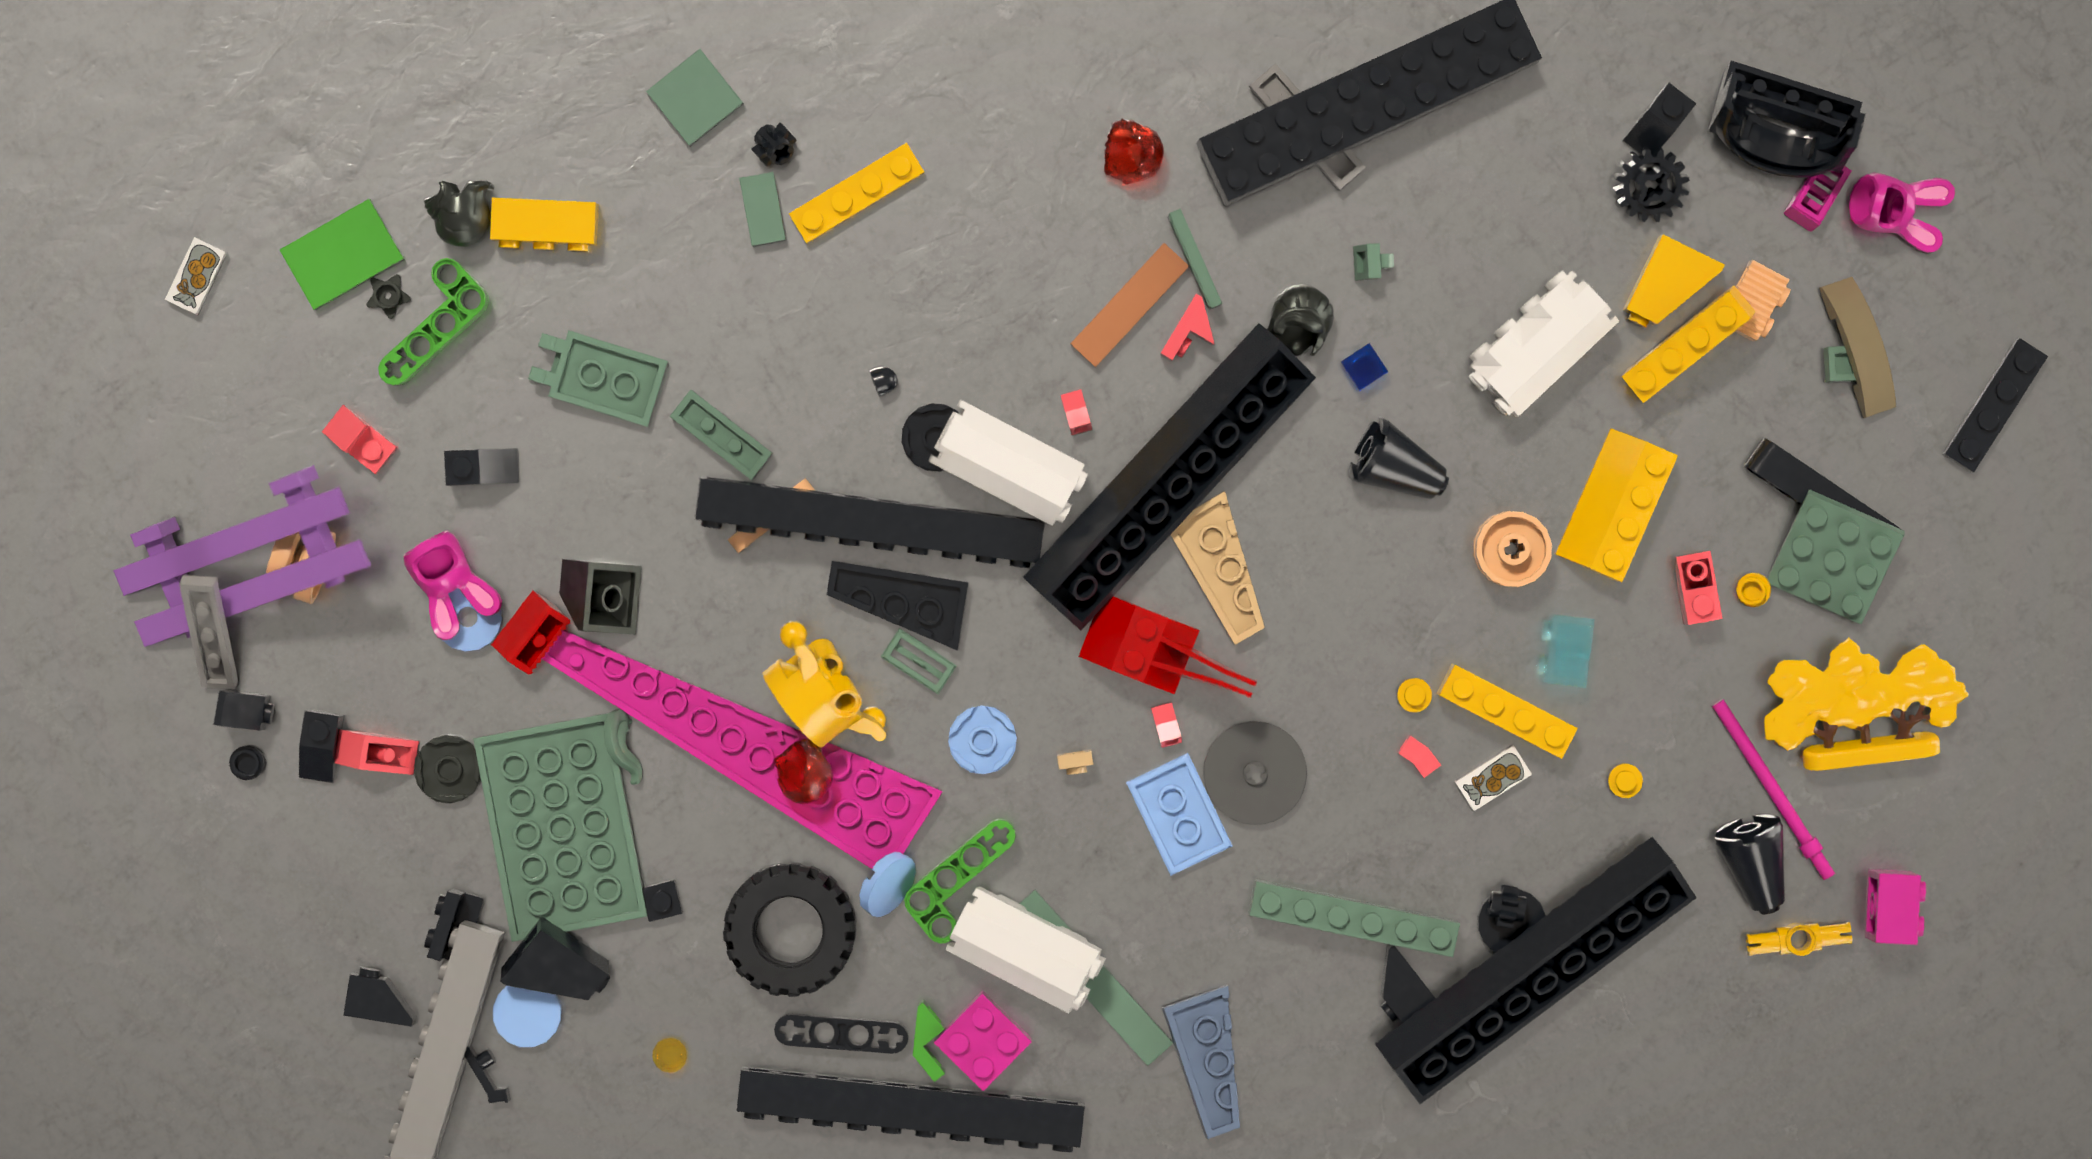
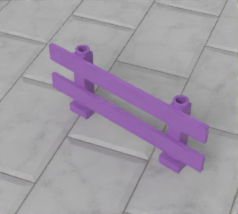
(304, 514)

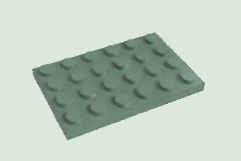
(560, 826)

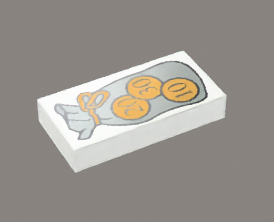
(196, 276)
(1493, 778)

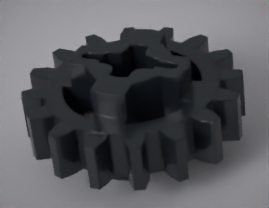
(1657, 172)

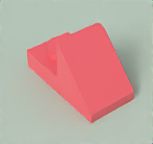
(1193, 321)
(359, 439)

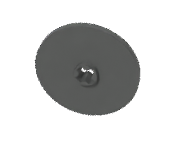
(1279, 784)

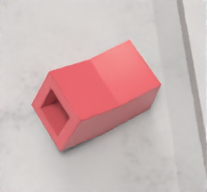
(1076, 412)
(1166, 724)
(1419, 756)

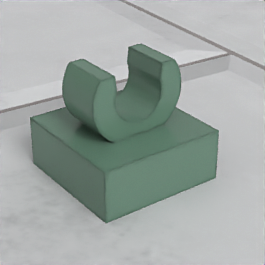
(1369, 261)

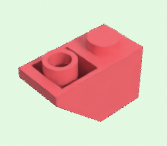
(1697, 588)

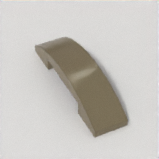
(1863, 346)

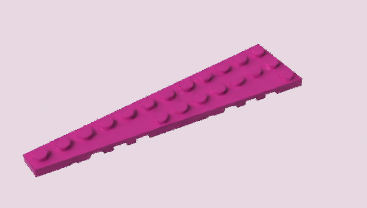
(862, 813)

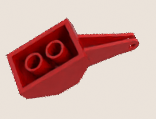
(1149, 648)

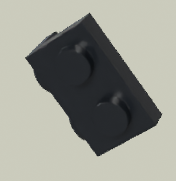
(452, 911)

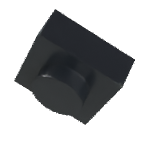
(662, 900)

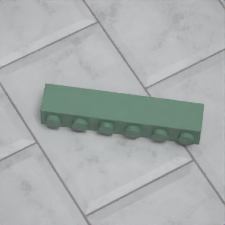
(1354, 918)

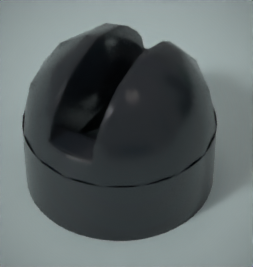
(884, 380)

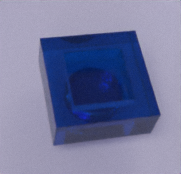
(1364, 366)

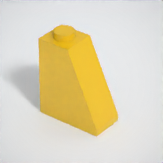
(1668, 280)

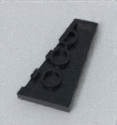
(910, 600)

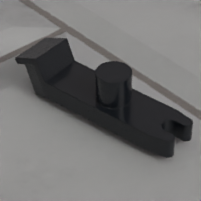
(479, 1064)

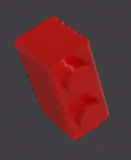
(531, 632)

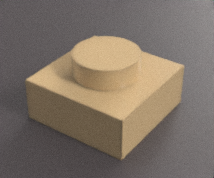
(1075, 761)

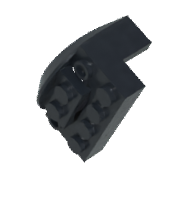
(1778, 149)

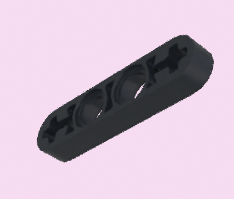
(841, 1033)

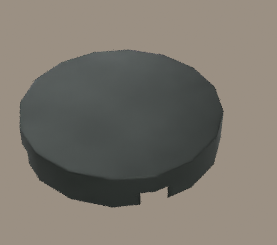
(447, 769)

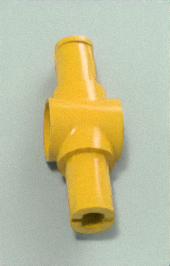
(1817, 938)

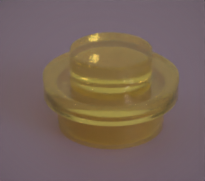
(669, 1055)

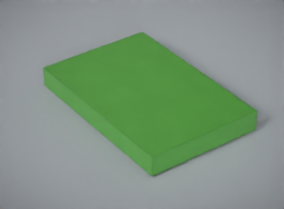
(342, 254)

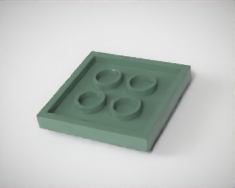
(1835, 556)

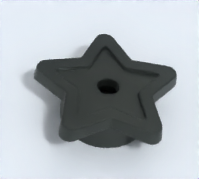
(378, 298)

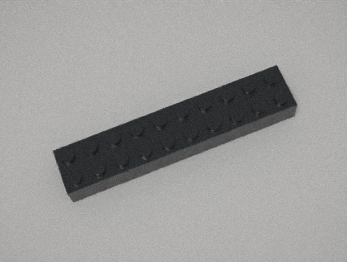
(1368, 100)
(1170, 476)
(1536, 970)

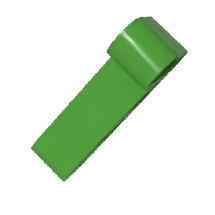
(429, 327)
(964, 874)

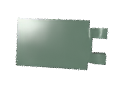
(602, 376)

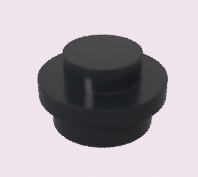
(246, 762)

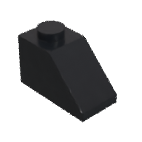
(1659, 119)
(481, 466)
(243, 710)
(319, 745)
(1402, 987)
(376, 999)

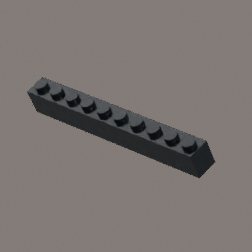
(868, 520)
(911, 1108)

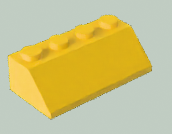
(1616, 505)

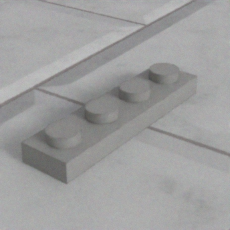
(1276, 86)
(208, 632)

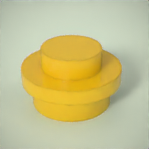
(1753, 589)
(1414, 695)
(1625, 780)

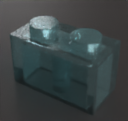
(1566, 650)

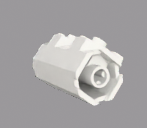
(1541, 343)
(1008, 464)
(1026, 950)

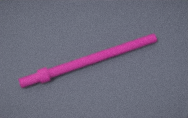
(1809, 846)

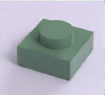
(1837, 365)

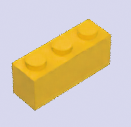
(544, 223)

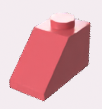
(376, 752)

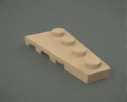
(1217, 561)

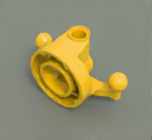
(816, 692)

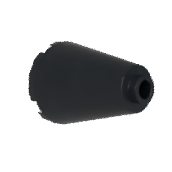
(1396, 463)
(1756, 860)

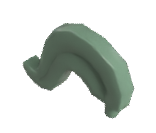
(615, 741)

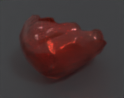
(1132, 152)
(803, 772)

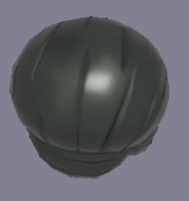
(458, 215)
(1301, 319)

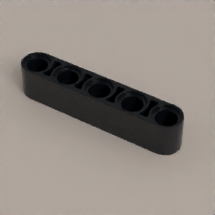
(1795, 478)

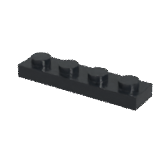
(1995, 405)

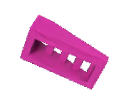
(1807, 211)

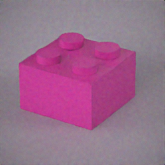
(1894, 906)
(983, 1040)

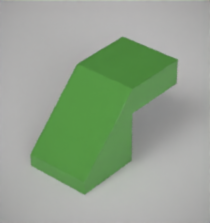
(927, 1027)

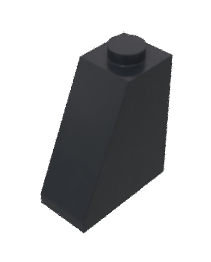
(555, 964)

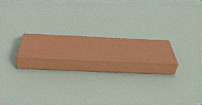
(1129, 305)

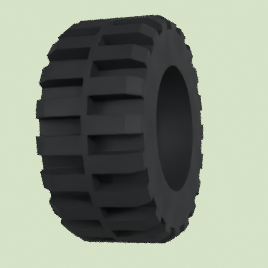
(777, 975)

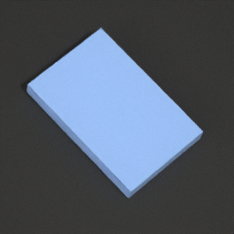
(1179, 814)

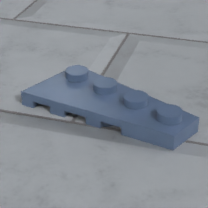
(1204, 1048)

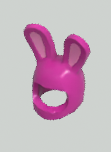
(1889, 204)
(440, 568)

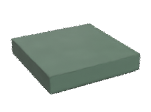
(694, 97)

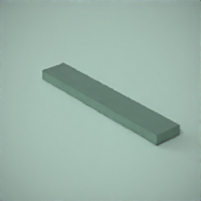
(1112, 998)

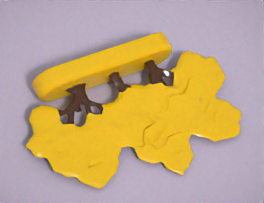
(1852, 696)

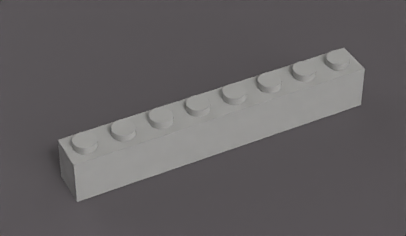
(445, 1041)

